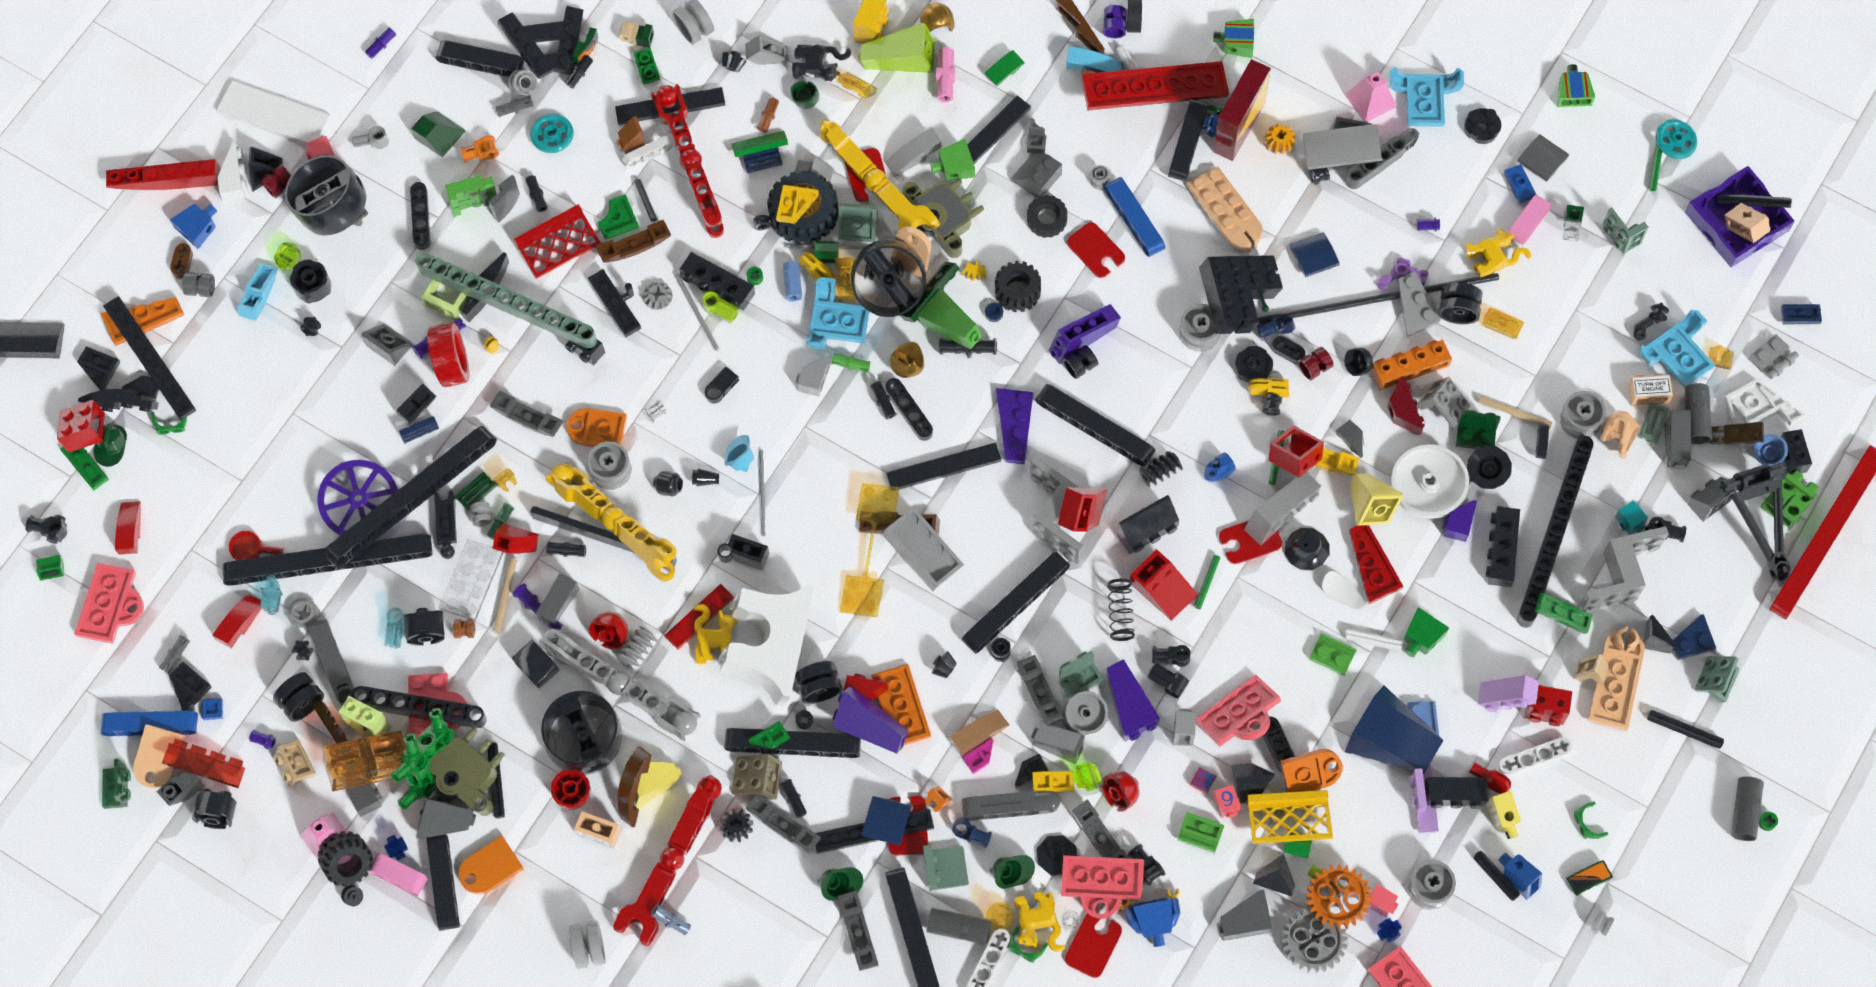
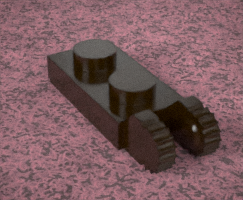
(1739, 433)
(330, 723)

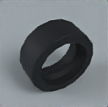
(1134, 16)

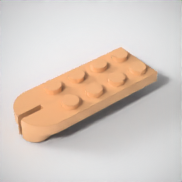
(1226, 209)
(1615, 698)

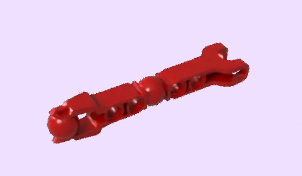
(690, 158)
(671, 859)

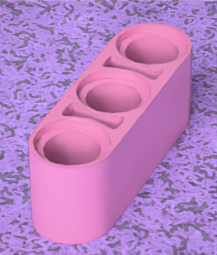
(1529, 219)
(398, 874)

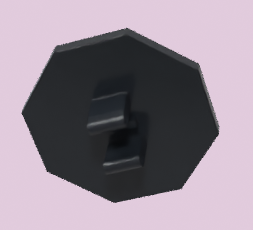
(1051, 853)

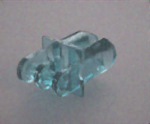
(271, 595)

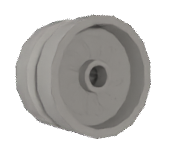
(693, 21)
(1198, 329)
(1582, 414)
(609, 465)
(1092, 704)
(1433, 873)
(583, 944)

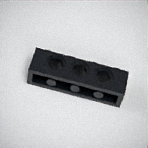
(695, 264)
(1503, 575)

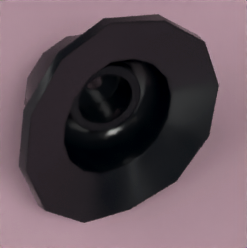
(1485, 458)
(1307, 557)

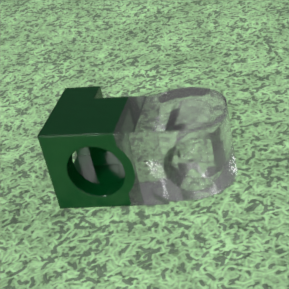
(1572, 222)

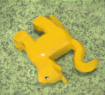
(1493, 256)
(712, 639)
(1037, 918)

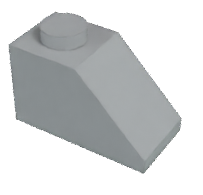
(765, 51)
(813, 377)

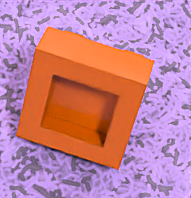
(939, 796)

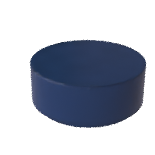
(994, 312)

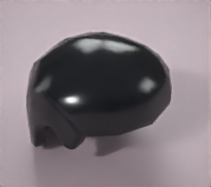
(1358, 361)

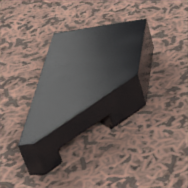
(1027, 767)

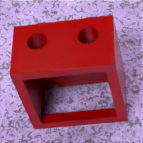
(76, 428)
(1299, 454)
(1549, 709)

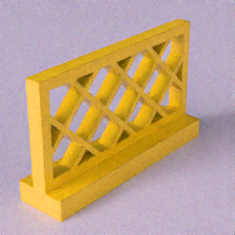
(1290, 801)

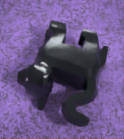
(814, 64)

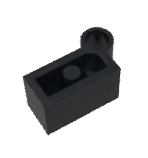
(744, 552)

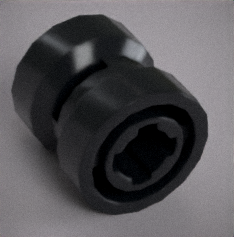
(1000, 654)

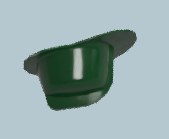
(112, 448)
(1012, 871)
(839, 882)

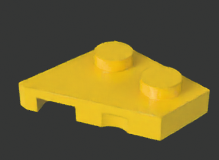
(794, 203)

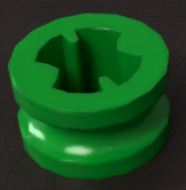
(754, 270)
(1772, 817)

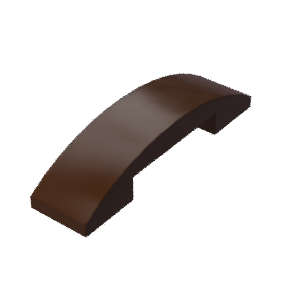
(634, 244)
(629, 782)

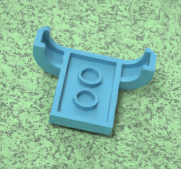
(1426, 95)
(835, 319)
(1679, 351)

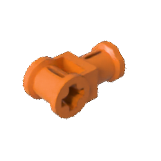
(480, 149)

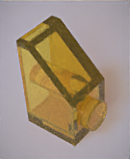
(843, 276)

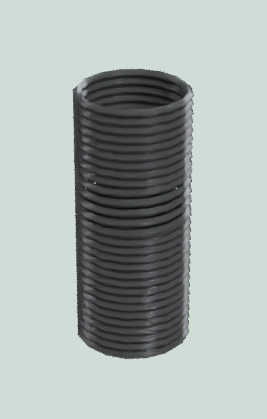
(1698, 402)
(1746, 810)
(951, 925)

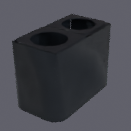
(535, 664)

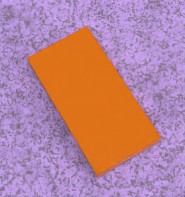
(903, 702)

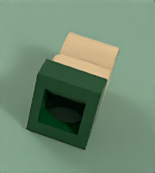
(636, 34)

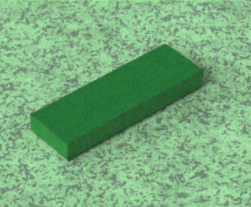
(759, 143)
(86, 467)
(1563, 613)

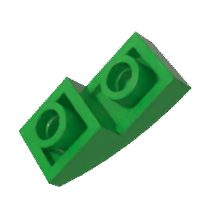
(646, 66)
(1005, 67)

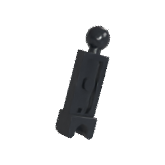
(446, 524)

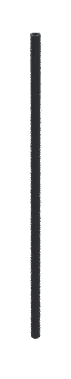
(1370, 300)

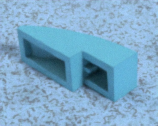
(1090, 60)
(257, 291)

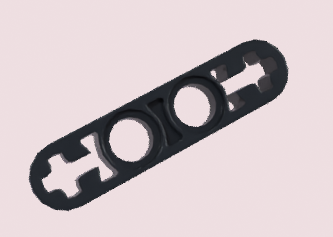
(420, 215)
(906, 410)

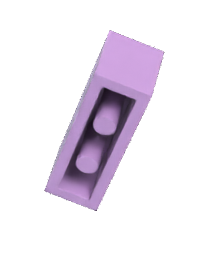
(1508, 693)

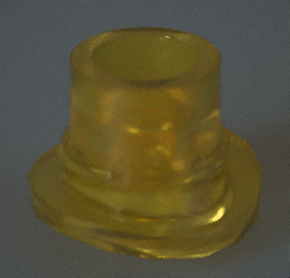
(1000, 914)

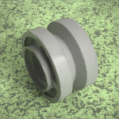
(530, 82)

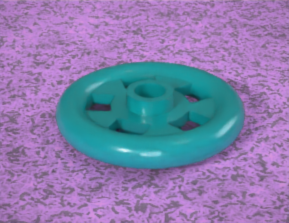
(551, 119)
(1667, 148)

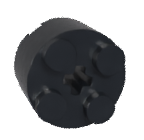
(310, 281)
(424, 627)
(214, 809)

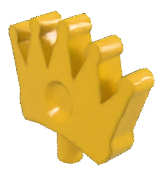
(974, 270)

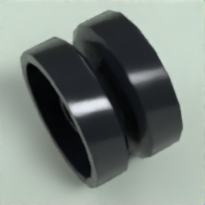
(1460, 303)
(818, 682)
(298, 696)

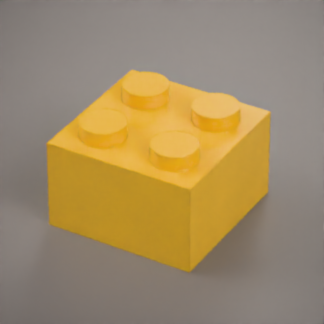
(870, 20)

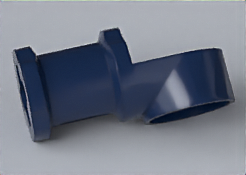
(1276, 327)
(972, 834)

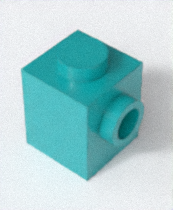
(1631, 518)

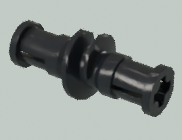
(980, 347)

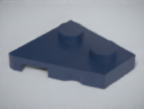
(1694, 639)

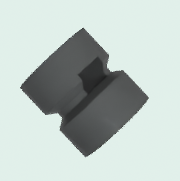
(198, 284)

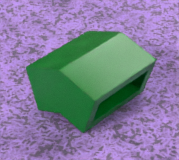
(827, 251)
(50, 567)
(1298, 848)

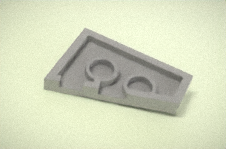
(1416, 305)

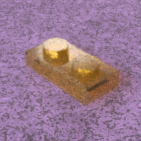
(858, 85)
(1502, 323)

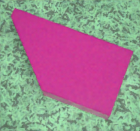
(979, 757)

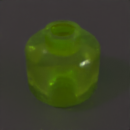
(287, 255)
(1087, 776)

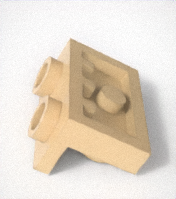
(293, 763)

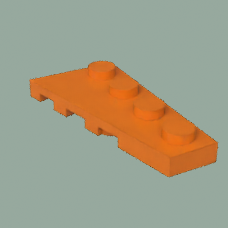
(147, 317)

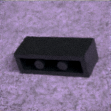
(1456, 792)

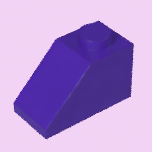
(1459, 522)

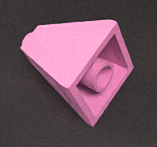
(1371, 97)
(320, 830)

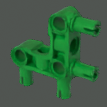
(417, 758)

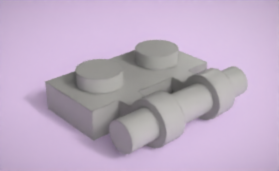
(1769, 352)

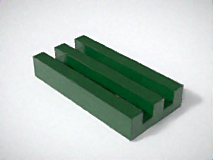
(470, 486)

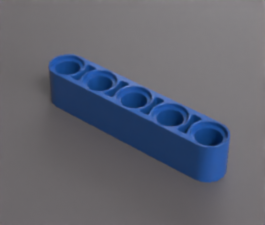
(1134, 216)
(134, 722)

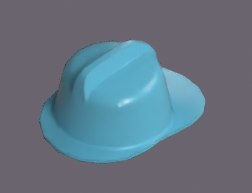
(739, 454)

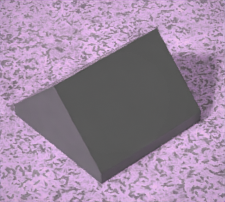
(386, 343)

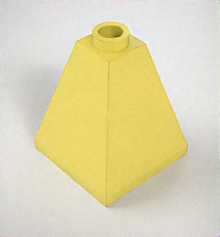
(1373, 500)
(658, 779)

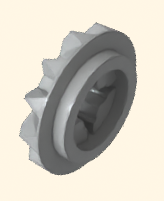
(662, 301)
(299, 606)

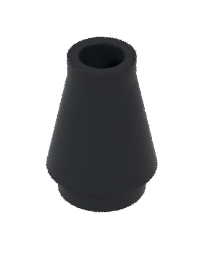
(703, 477)

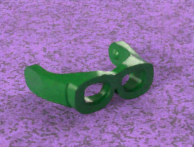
(161, 430)
(1585, 832)
(1031, 957)

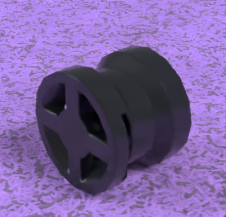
(1319, 174)
(1271, 404)

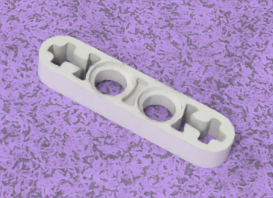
(650, 151)
(1533, 753)
(987, 965)

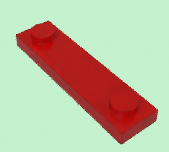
(685, 630)

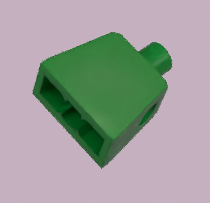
(1424, 633)

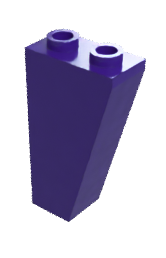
(1083, 332)
(1130, 702)
(868, 722)

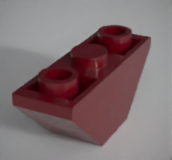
(1404, 408)

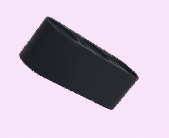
(1277, 736)

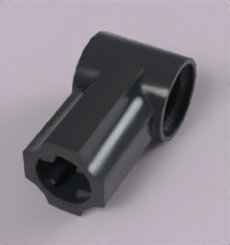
(1172, 682)

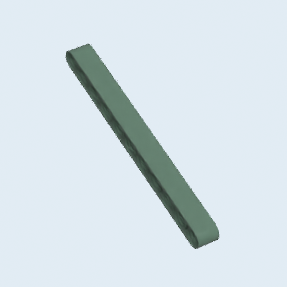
(511, 306)

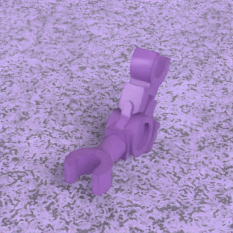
(1400, 270)

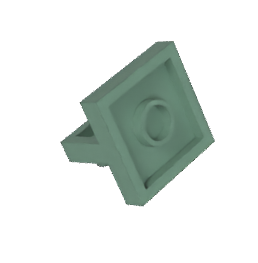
(857, 222)

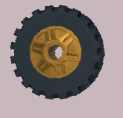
(816, 219)

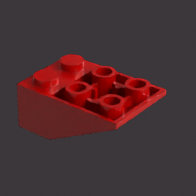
(1082, 508)
(1163, 585)

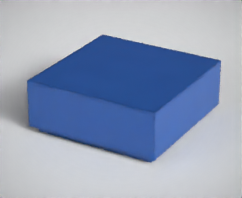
(212, 709)

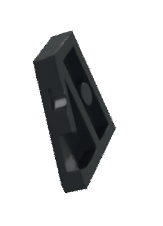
(98, 366)
(188, 686)

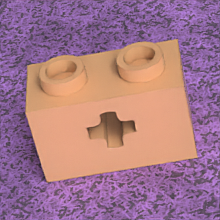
(1747, 222)

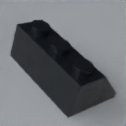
(1148, 525)

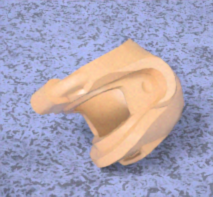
(1622, 427)

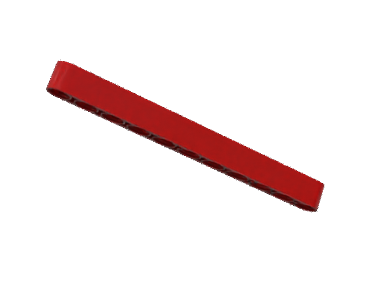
(1825, 535)

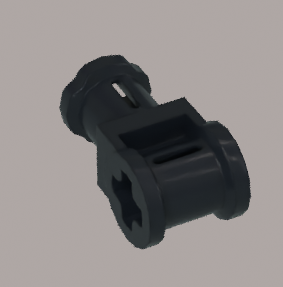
(1675, 532)
(1171, 655)
(1152, 867)

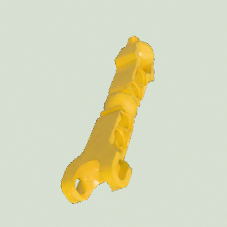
(875, 179)
(599, 507)

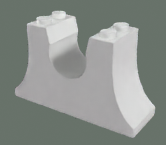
(783, 627)

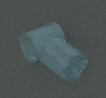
(394, 630)

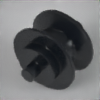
(1659, 311)
(310, 326)
(302, 650)
(352, 895)

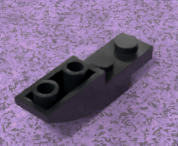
(117, 398)

